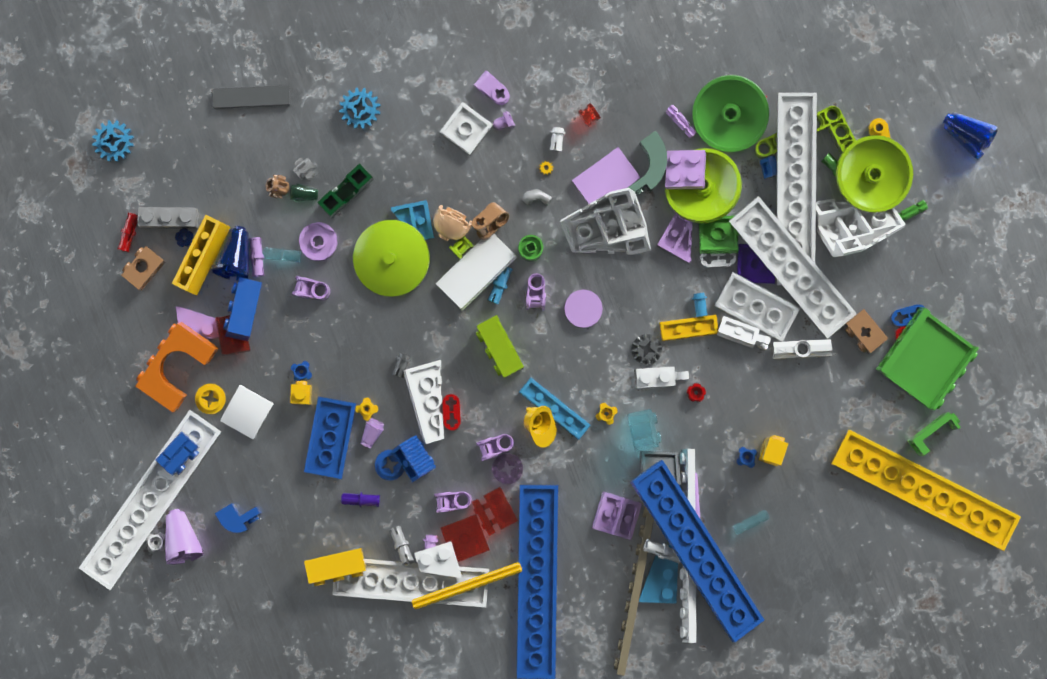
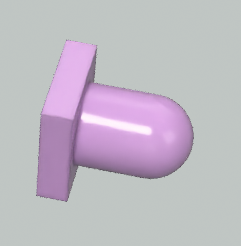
(503, 121)

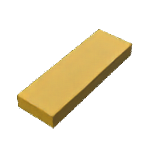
(688, 328)

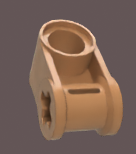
(491, 219)

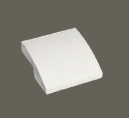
(246, 412)

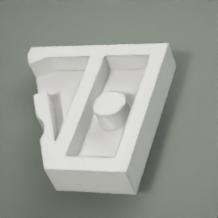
(439, 560)

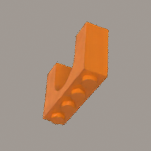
(153, 380)

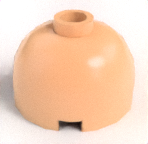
(451, 224)

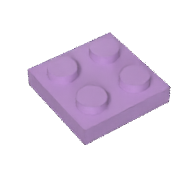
(685, 169)

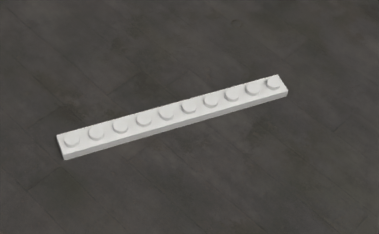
(688, 589)

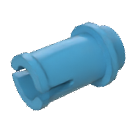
(700, 304)

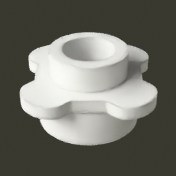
(152, 546)

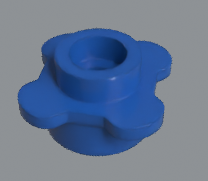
(296, 370)
(745, 452)

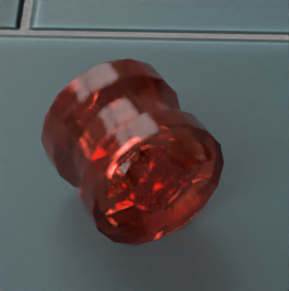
(589, 115)

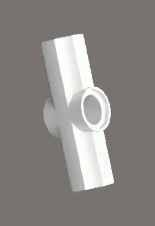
(815, 348)

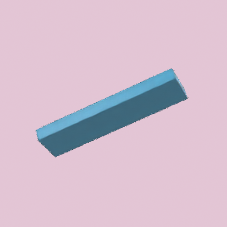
(561, 413)

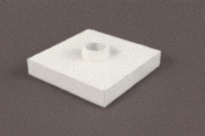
(466, 128)

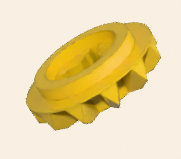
(206, 390)

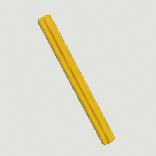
(466, 585)

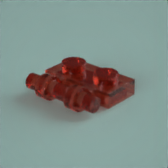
(500, 509)

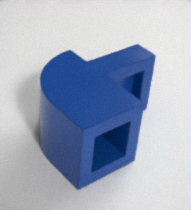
(233, 521)

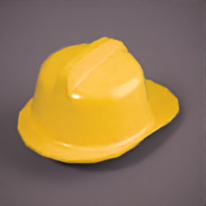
(540, 425)

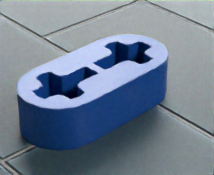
(907, 310)

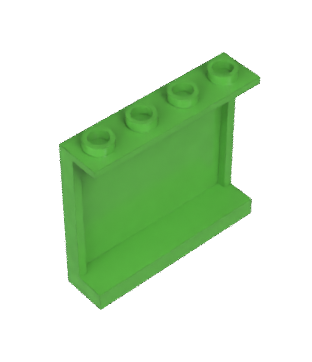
(927, 359)

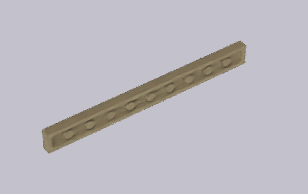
(634, 588)

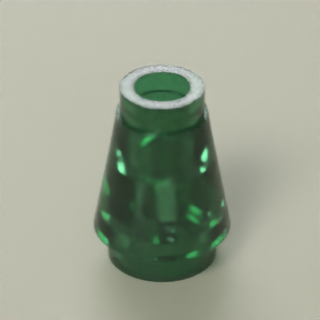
(303, 193)

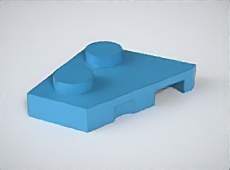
(417, 215)

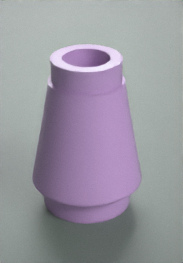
(371, 432)

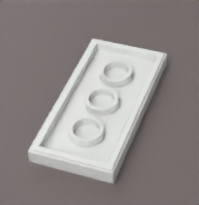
(476, 271)
(757, 306)

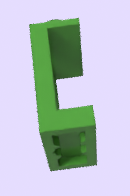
(916, 441)

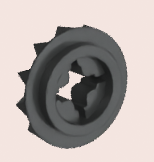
(643, 340)

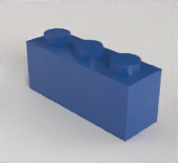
(242, 309)

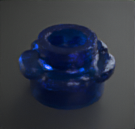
(179, 237)

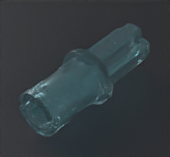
(282, 254)

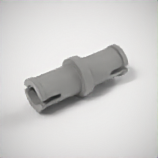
(401, 545)

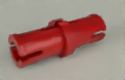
(128, 232)

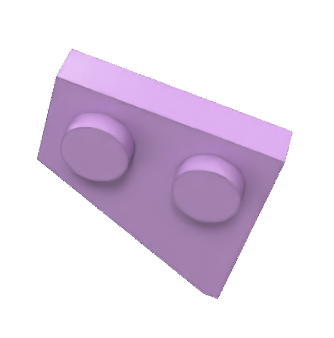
(678, 238)
(198, 322)

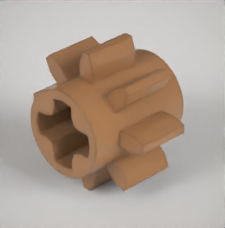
(277, 186)

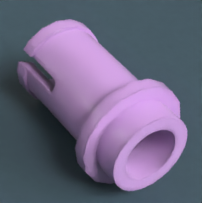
(430, 541)

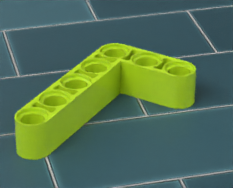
(825, 123)

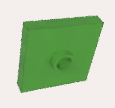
(718, 237)

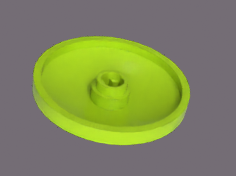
(874, 173)
(719, 194)
(391, 258)

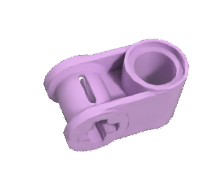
(490, 87)
(309, 288)
(535, 294)
(494, 446)
(451, 501)

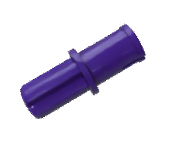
(360, 499)

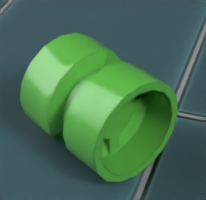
(530, 248)

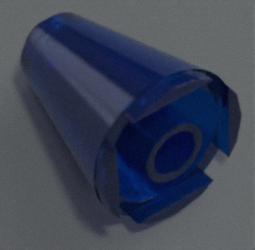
(970, 133)
(233, 255)

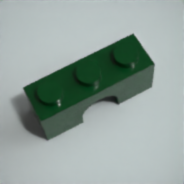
(347, 190)

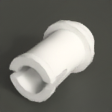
(557, 138)

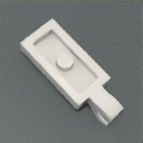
(742, 334)
(659, 377)

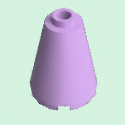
(180, 539)

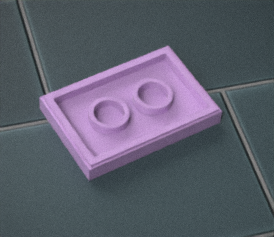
(605, 176)

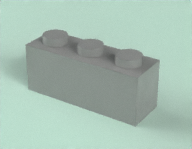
(168, 217)

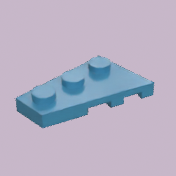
(661, 582)

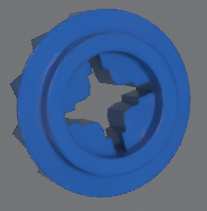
(385, 473)

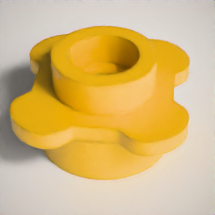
(361, 409)
(609, 418)

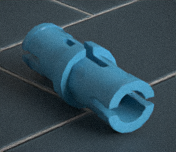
(499, 286)

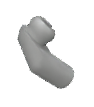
(534, 195)

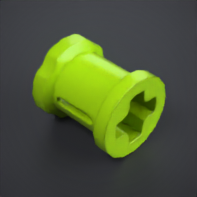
(467, 244)

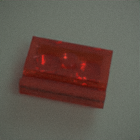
(227, 344)

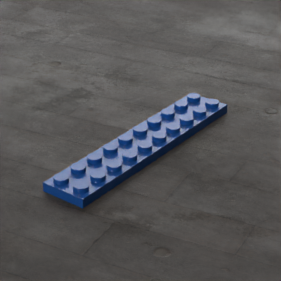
(697, 551)
(537, 582)

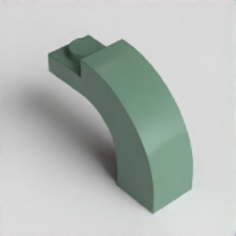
(657, 156)

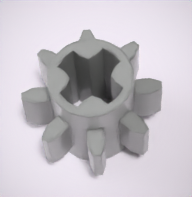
(304, 169)

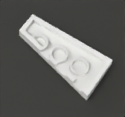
(425, 392)

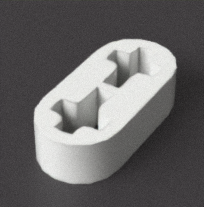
(717, 263)

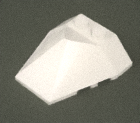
(608, 225)
(851, 230)

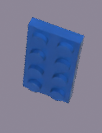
(330, 437)

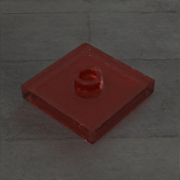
(466, 537)

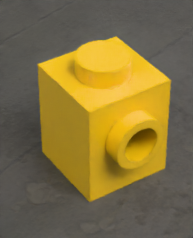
(301, 393)

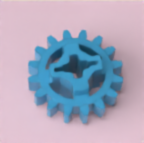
(347, 105)
(104, 142)

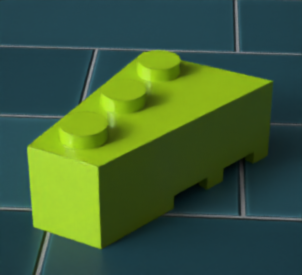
(499, 347)

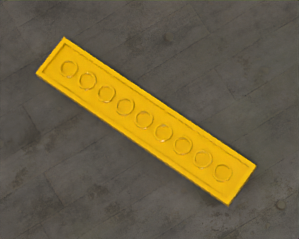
(926, 490)

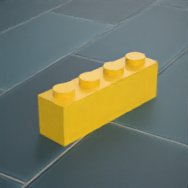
(201, 255)

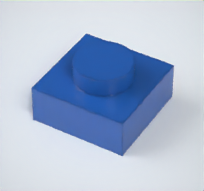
(769, 167)

